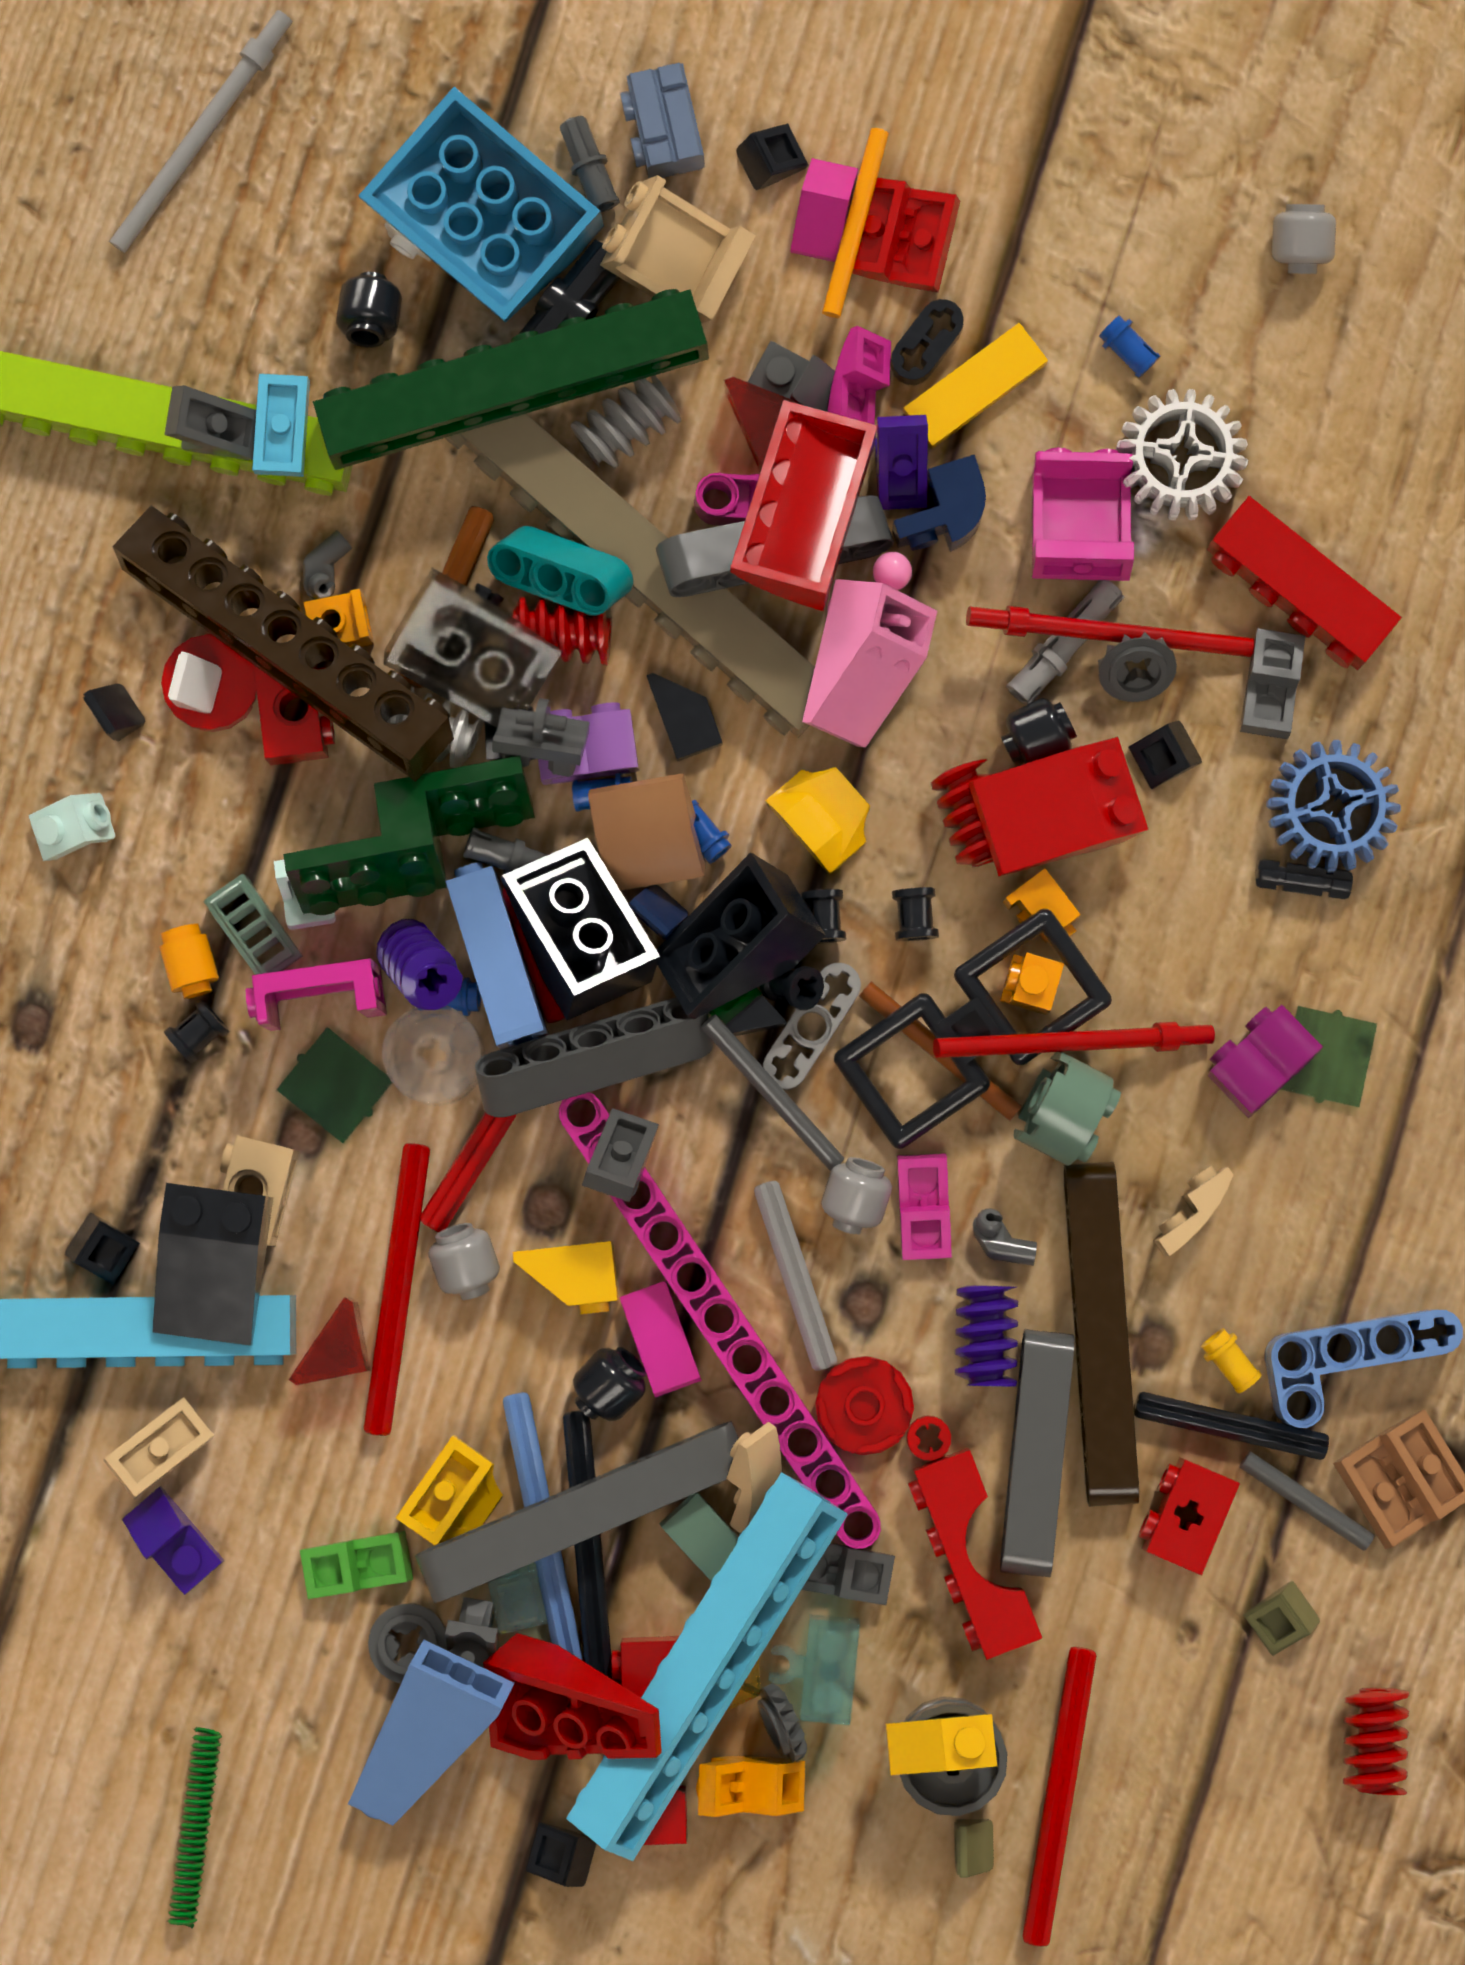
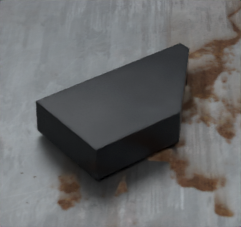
(685, 718)

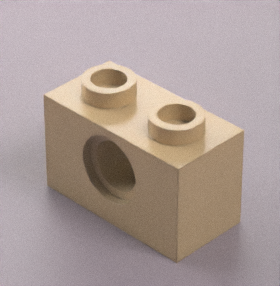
(269, 1163)

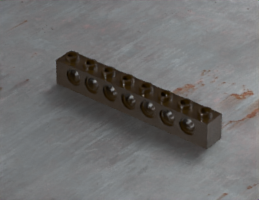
(406, 745)

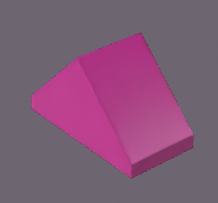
(823, 209)

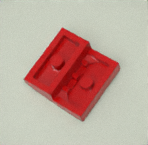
(907, 235)

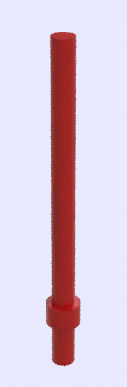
(1019, 622)
(1162, 1037)

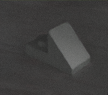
(794, 376)
(210, 424)
(620, 1155)

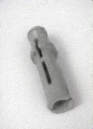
(1051, 657)

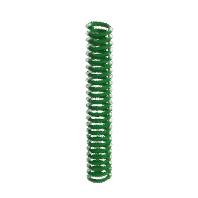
(202, 1827)

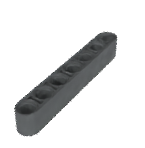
(578, 1513)

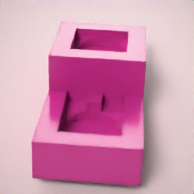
(859, 374)
(924, 1206)
(660, 1338)

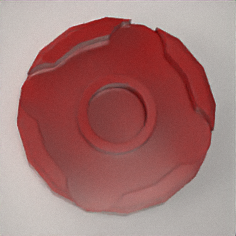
(235, 691)
(864, 1405)

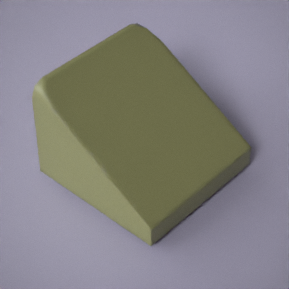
(1282, 1618)
(973, 1846)

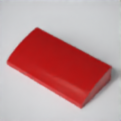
(804, 504)

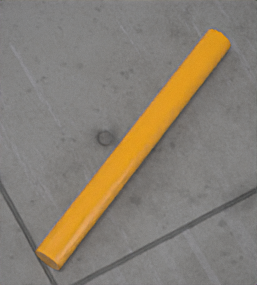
(855, 223)

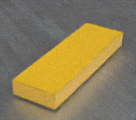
(978, 384)

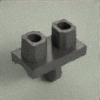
(542, 737)
(473, 1634)

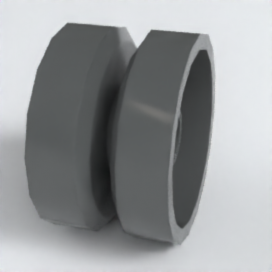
(957, 1790)

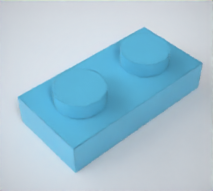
(281, 425)

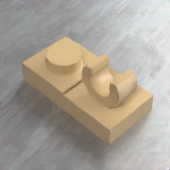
(158, 1448)

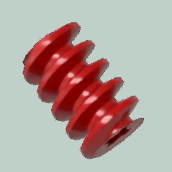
(568, 630)
(964, 814)
(1376, 1741)

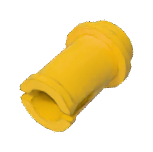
(1230, 1360)

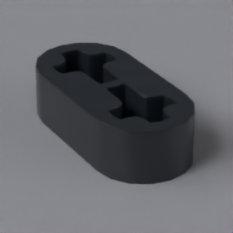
(936, 348)

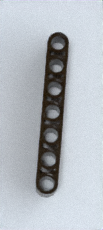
(1101, 1334)

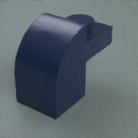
(958, 509)

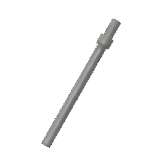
(255, 57)

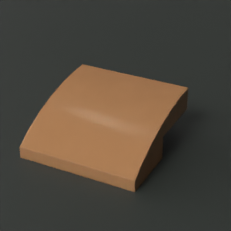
(647, 832)
(1404, 1478)

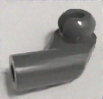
(319, 566)

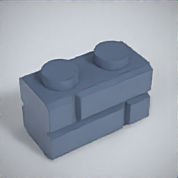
(664, 121)

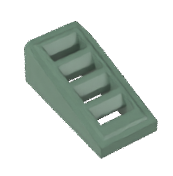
(231, 892)

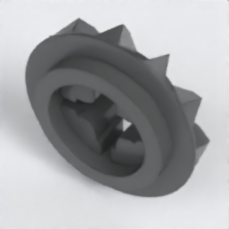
(1137, 684)
(402, 1618)
(781, 1723)

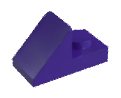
(902, 461)
(172, 1540)

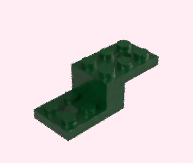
(409, 851)

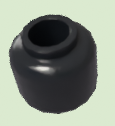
(368, 309)
(1038, 731)
(609, 1384)

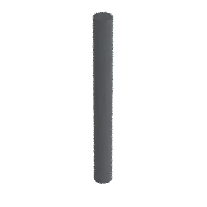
(772, 1092)

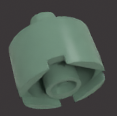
(1067, 1109)

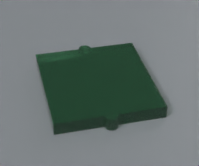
(1343, 1062)
(335, 1085)

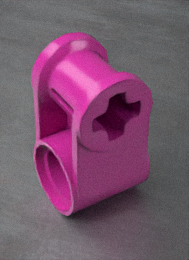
(739, 490)

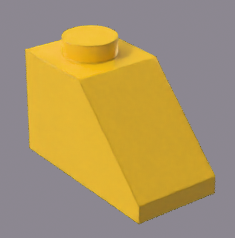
(575, 1273)
(941, 1744)

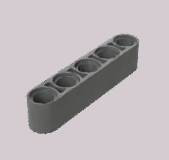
(703, 558)
(589, 1057)
(1037, 1453)

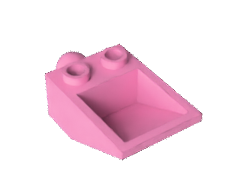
(868, 652)

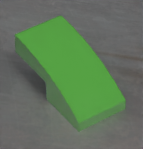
(356, 1564)

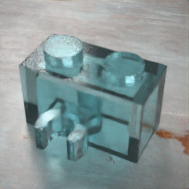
(825, 1669)

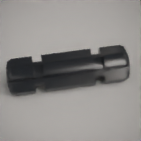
(1304, 880)

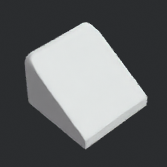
(194, 683)

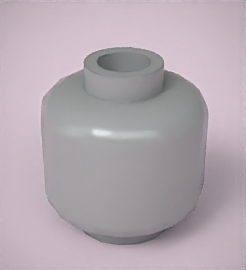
(1304, 237)
(856, 1195)
(464, 1261)

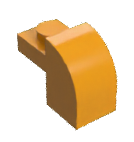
(750, 1786)

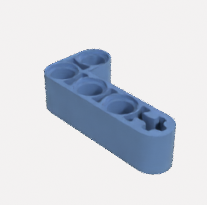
(1362, 1354)

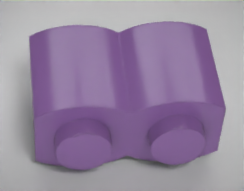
(608, 746)

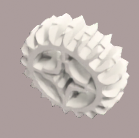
(1203, 455)

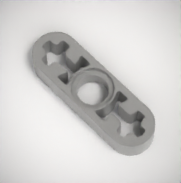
(803, 1064)

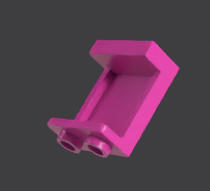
(1081, 515)
(359, 976)

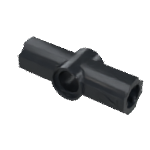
(575, 294)

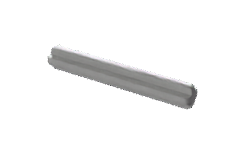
(795, 1275)

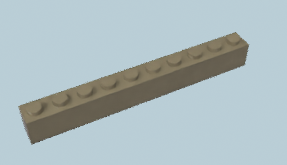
(594, 515)

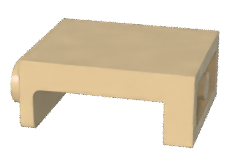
(674, 246)

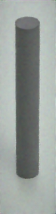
(1307, 1501)

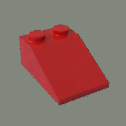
(1058, 806)

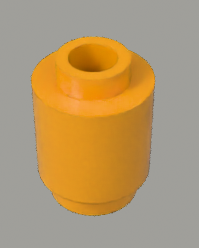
(188, 961)

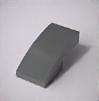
(1272, 683)
(852, 1574)

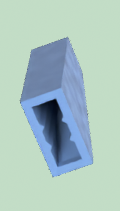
(496, 956)
(428, 1727)

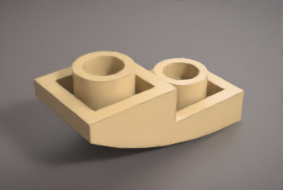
(1204, 1198)
(753, 1471)

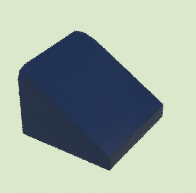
(658, 910)

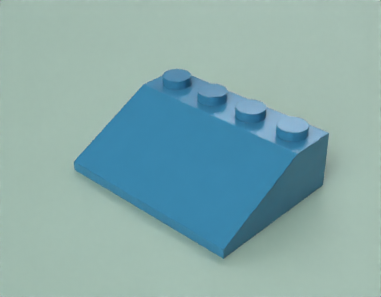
(482, 206)

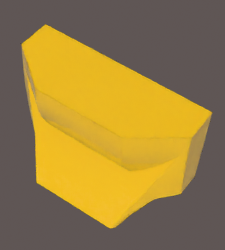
(823, 815)
(452, 1495)

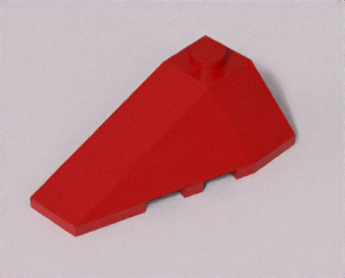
(567, 1707)

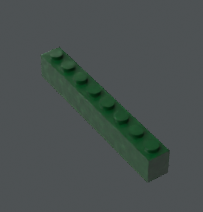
(511, 378)

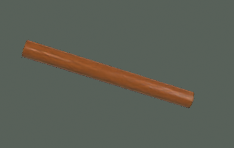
(924, 1038)

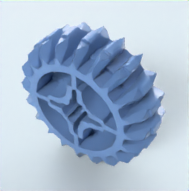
(1341, 825)

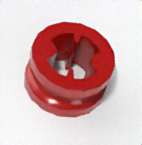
(943, 1435)

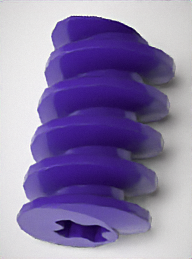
(419, 965)
(986, 1335)

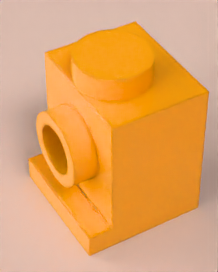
(354, 621)
(1043, 893)
(1032, 982)

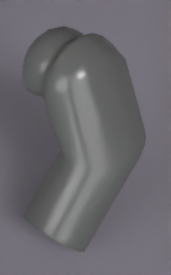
(998, 1242)

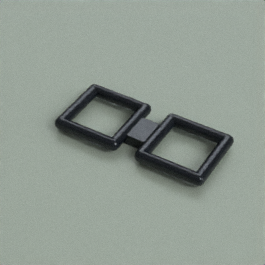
(975, 1018)

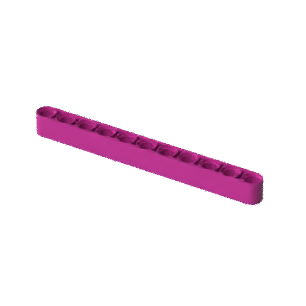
(740, 1334)

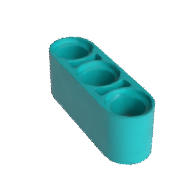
(560, 570)

